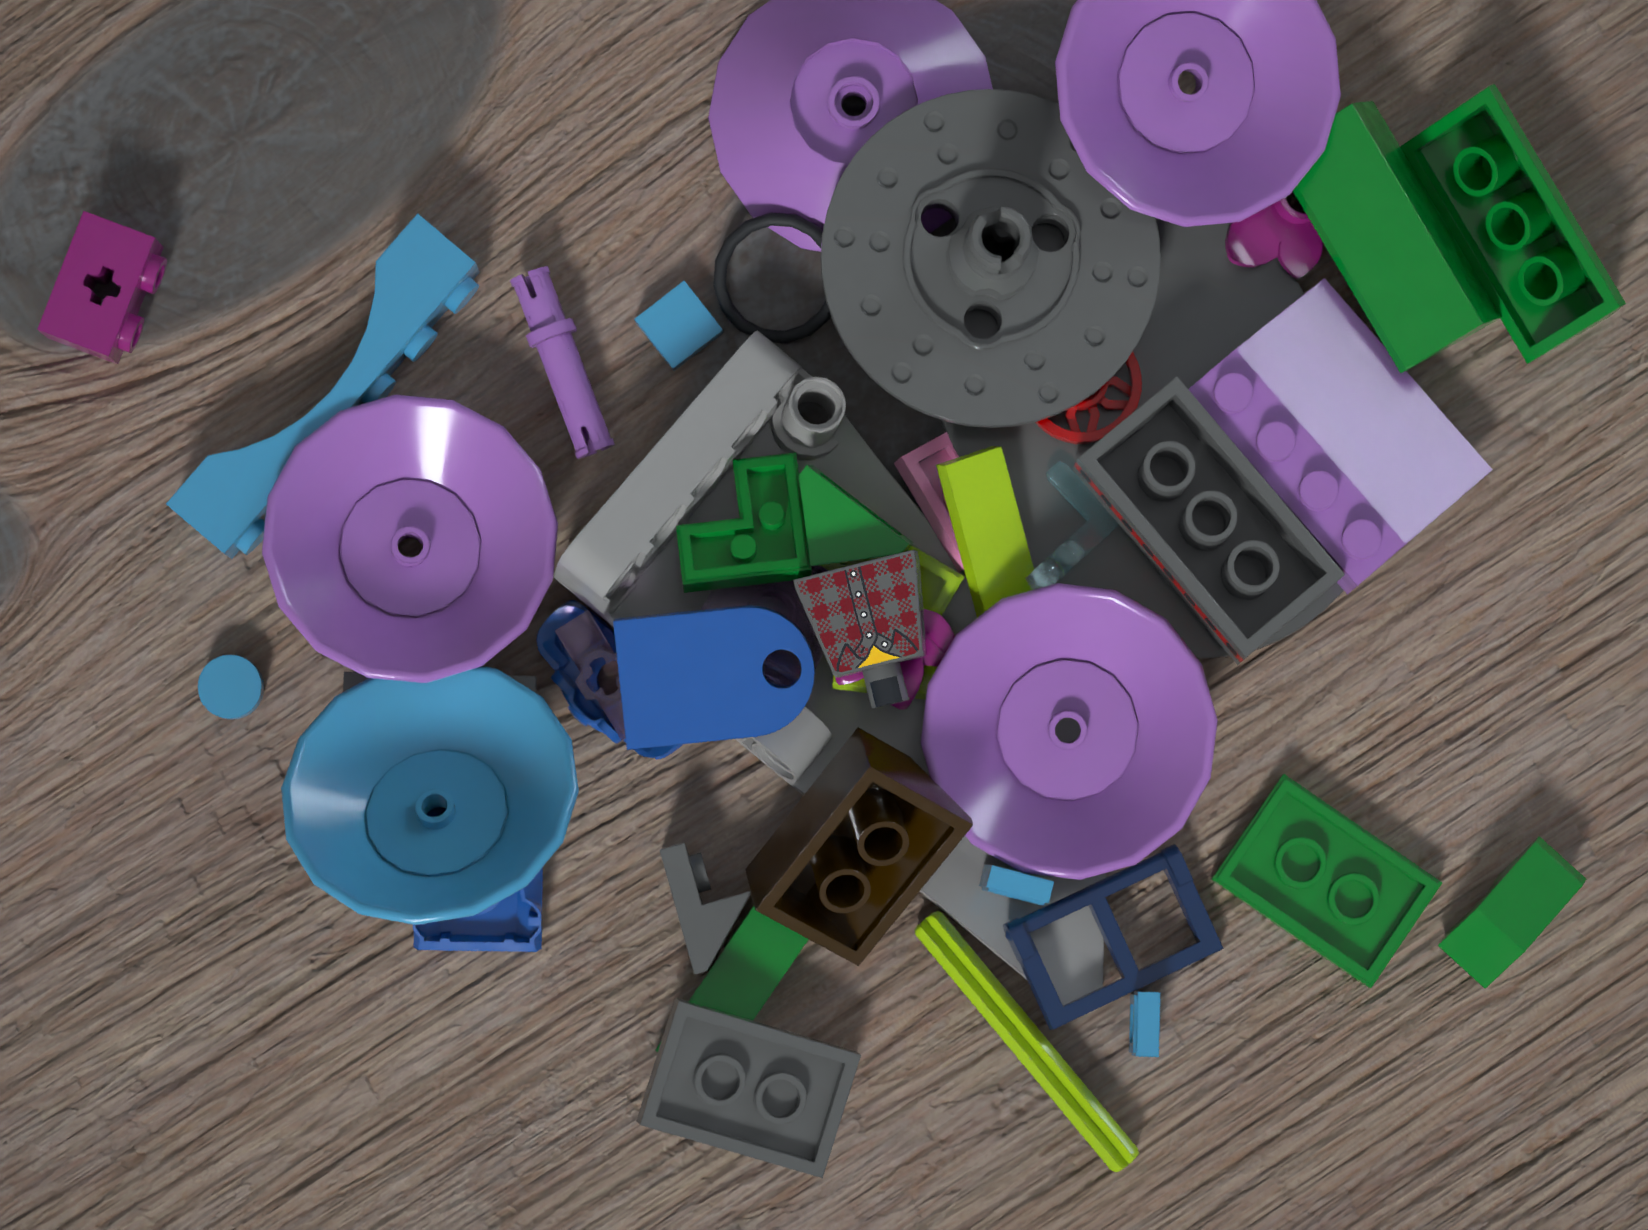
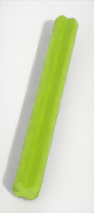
(1026, 1041)

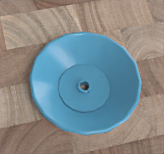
(402, 748)

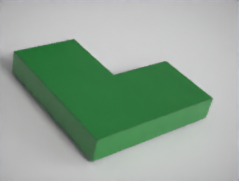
(761, 544)

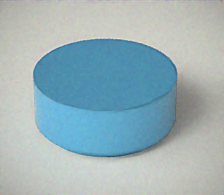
(230, 687)

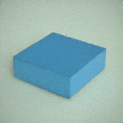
(678, 325)
(1016, 885)
(1144, 1024)

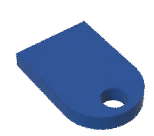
(704, 676)

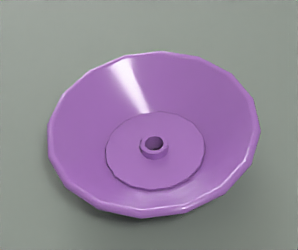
(784, 84)
(1232, 144)
(397, 475)
(1139, 743)

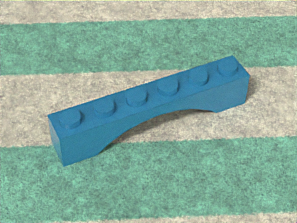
(414, 287)

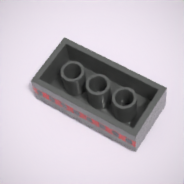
(1207, 520)

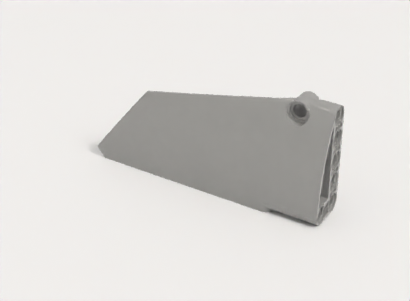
(631, 568)

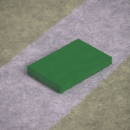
(1326, 881)

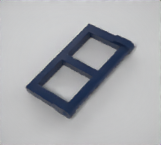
(1207, 941)

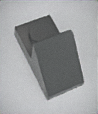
(702, 925)

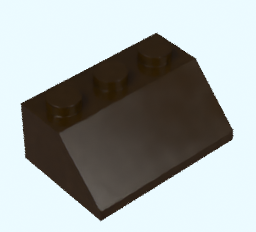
(856, 848)

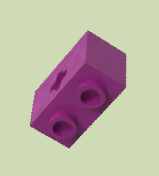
(95, 254)

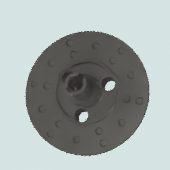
(904, 293)

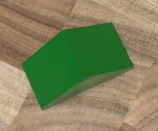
(842, 526)

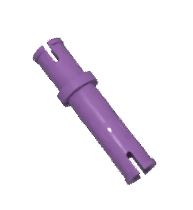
(562, 361)

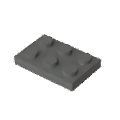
(748, 1088)

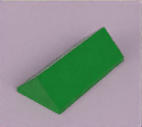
(1512, 224)
(1391, 241)

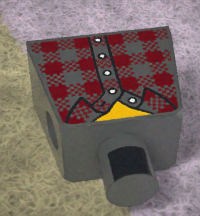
(869, 621)

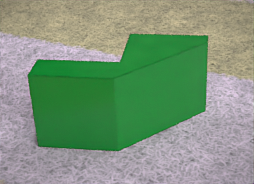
(1512, 912)

